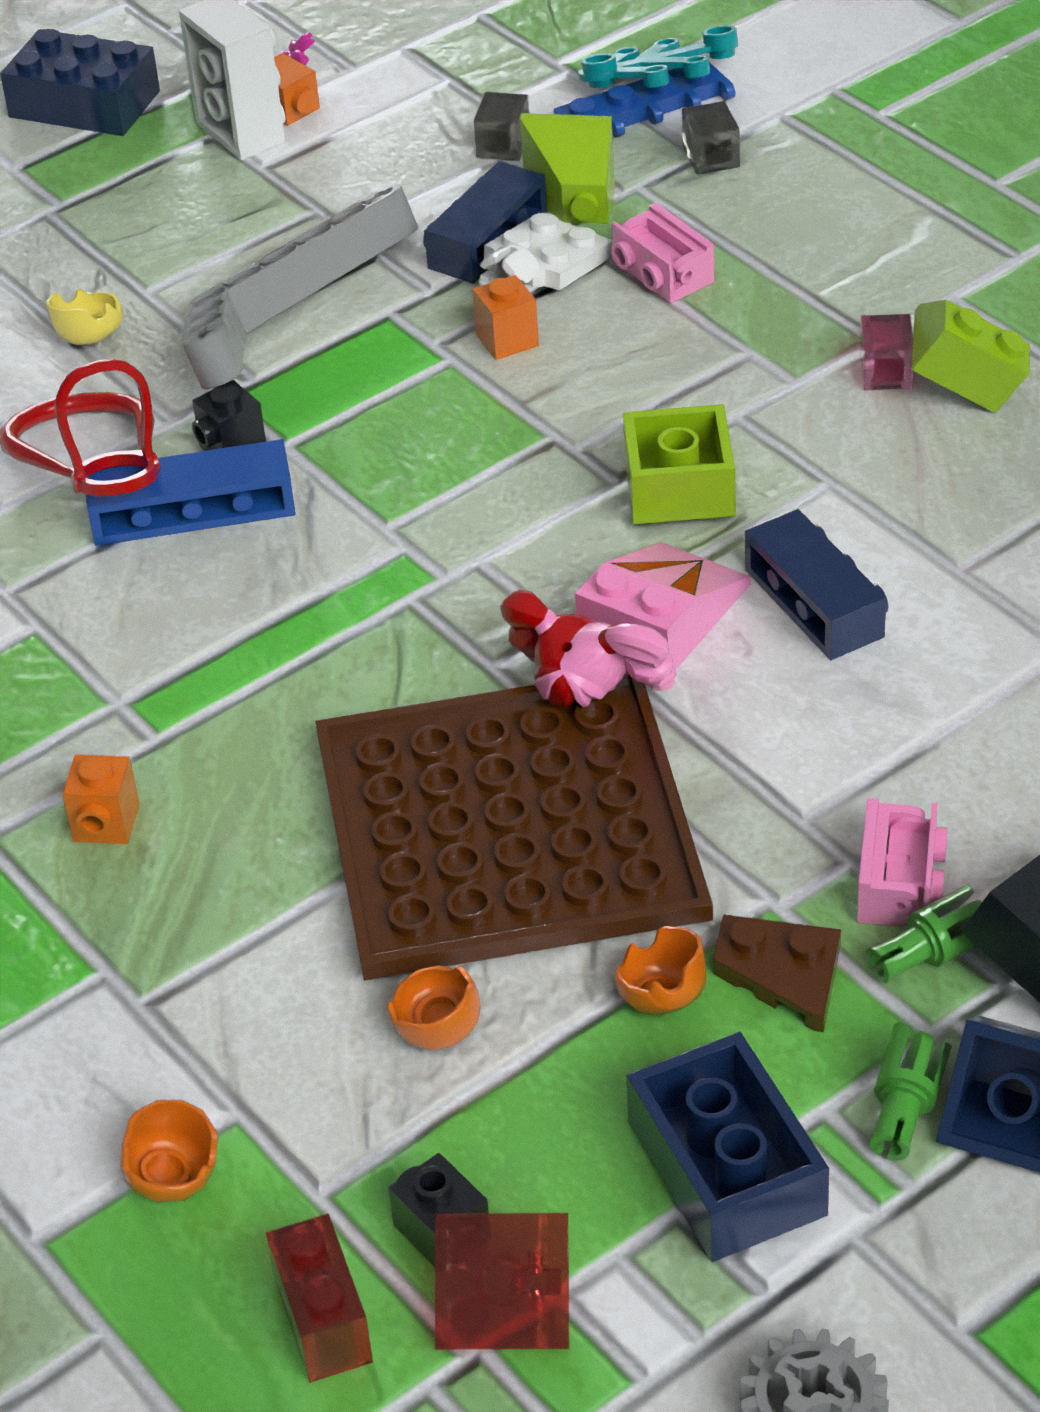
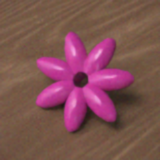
(297, 47)

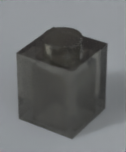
(499, 127)
(711, 137)

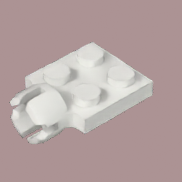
(544, 253)

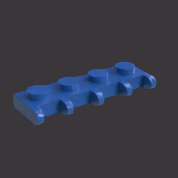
(636, 103)

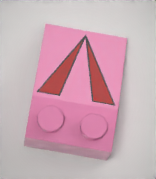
(664, 591)

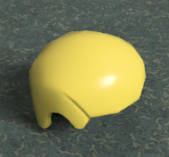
(86, 317)

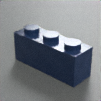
(484, 212)
(815, 584)

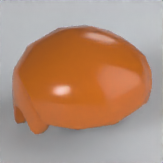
(665, 974)
(435, 1007)
(168, 1150)

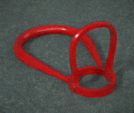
(68, 404)

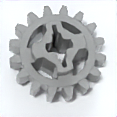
(813, 1378)

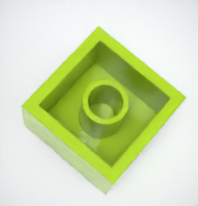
(679, 464)

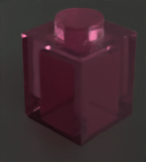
(886, 352)

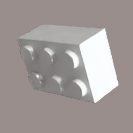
(233, 76)

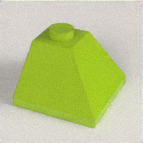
(576, 163)

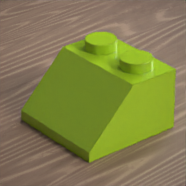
(968, 353)

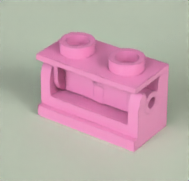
(663, 253)
(899, 863)

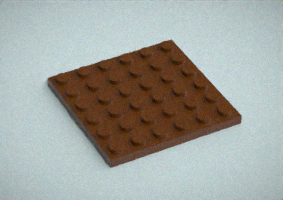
(507, 827)

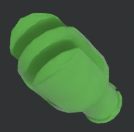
(926, 936)
(906, 1090)

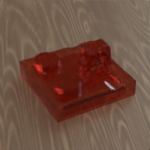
(501, 1281)

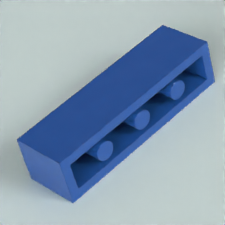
(196, 493)

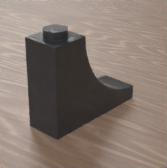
(1009, 927)

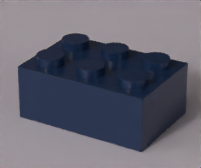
(80, 82)
(727, 1146)

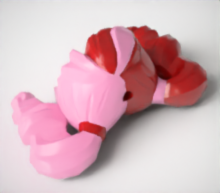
(582, 656)

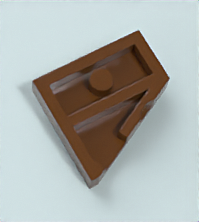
(780, 963)

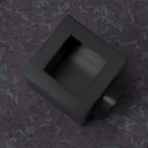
(227, 418)
(428, 1191)

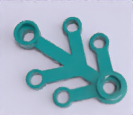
(653, 64)

